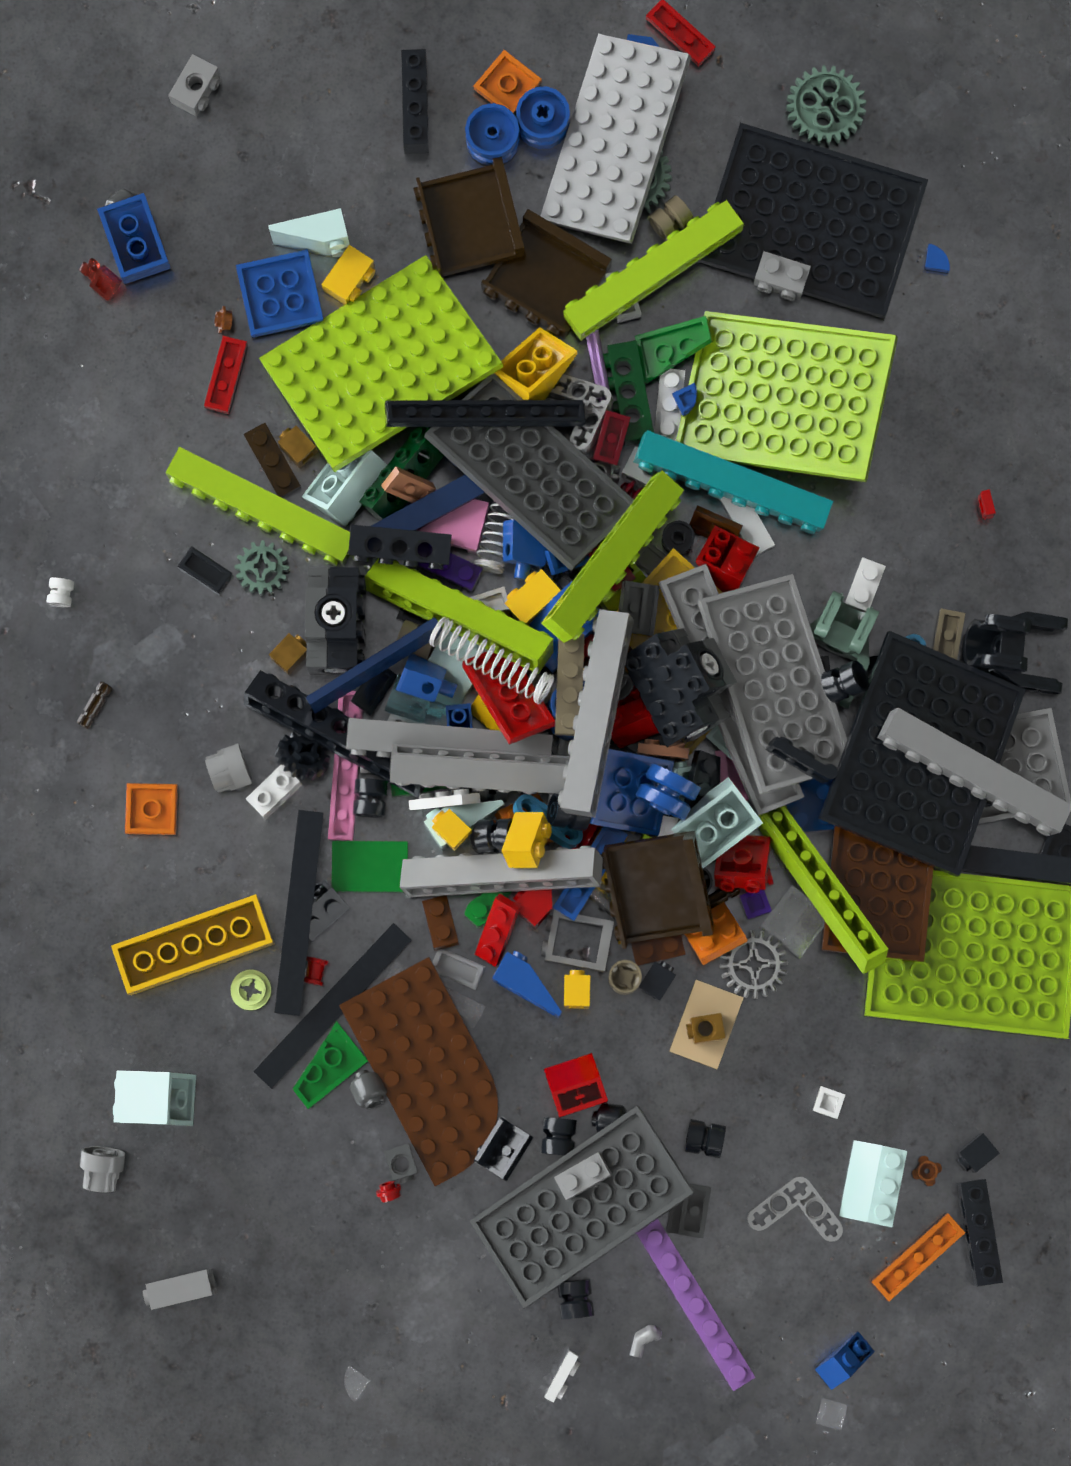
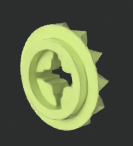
(244, 979)

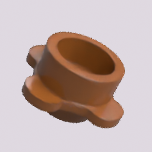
(223, 319)
(919, 1172)

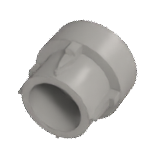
(228, 769)
(101, 1168)

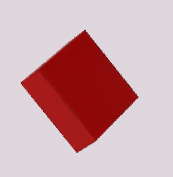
(986, 504)

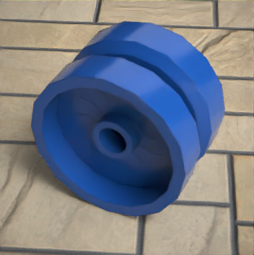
(543, 117)
(491, 120)
(666, 795)

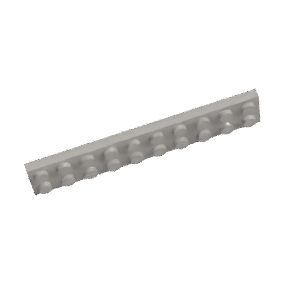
(681, 596)

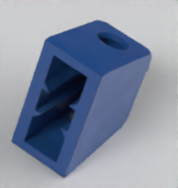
(521, 549)
(424, 679)

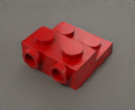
(744, 865)

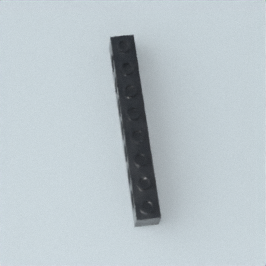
(302, 722)

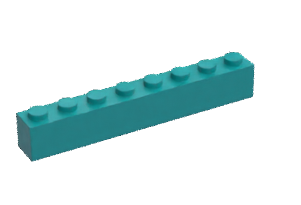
(733, 482)

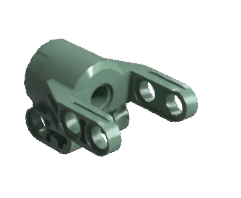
(845, 632)

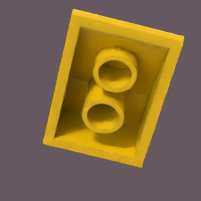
(536, 365)

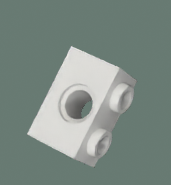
(273, 792)

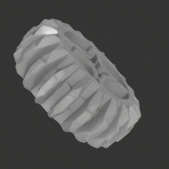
(775, 963)

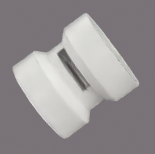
(60, 592)

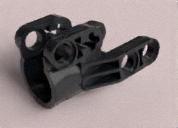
(1000, 644)

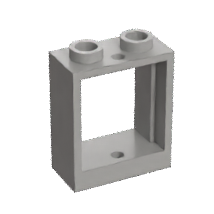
(548, 946)
(180, 1289)

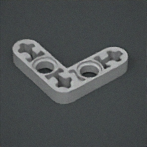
(591, 408)
(803, 1202)

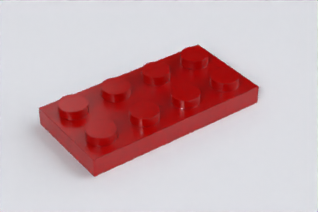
(512, 712)

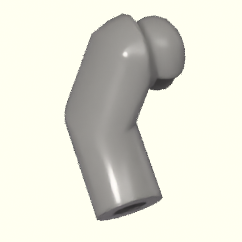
(644, 1337)

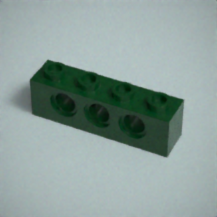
(628, 355)
(416, 457)

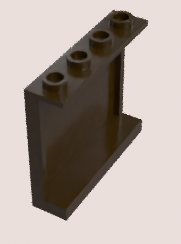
(470, 219)
(549, 276)
(657, 888)

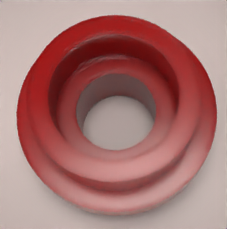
(389, 1191)

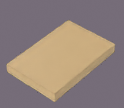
(705, 1001)

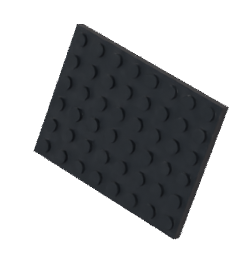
(822, 211)
(900, 800)

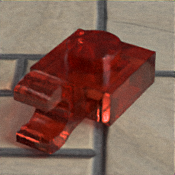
(102, 278)

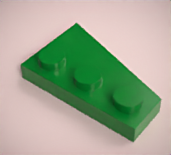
(670, 345)
(330, 1067)

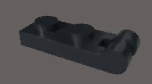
(802, 760)

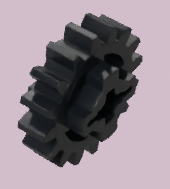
(302, 757)

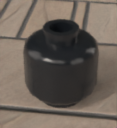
(606, 1115)

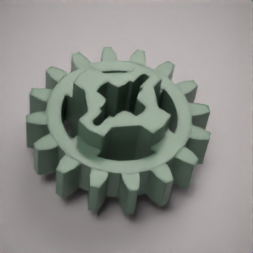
(272, 568)

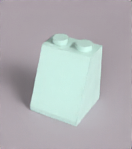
(154, 1098)

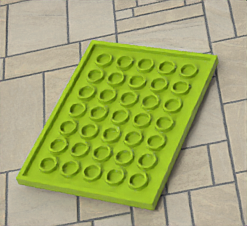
(388, 344)
(789, 395)
(989, 961)

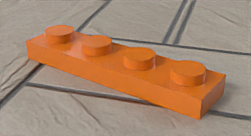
(918, 1257)

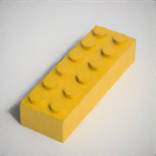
(192, 945)

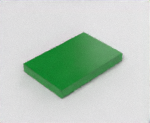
(367, 865)

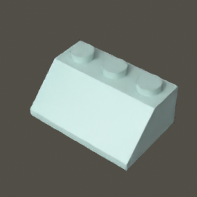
(339, 492)
(873, 1183)

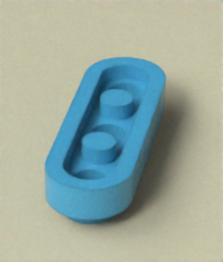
(558, 834)

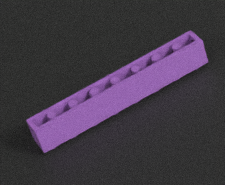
(695, 1305)

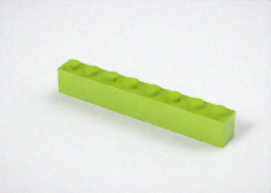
(652, 270)
(260, 506)
(612, 557)
(434, 600)
(824, 889)

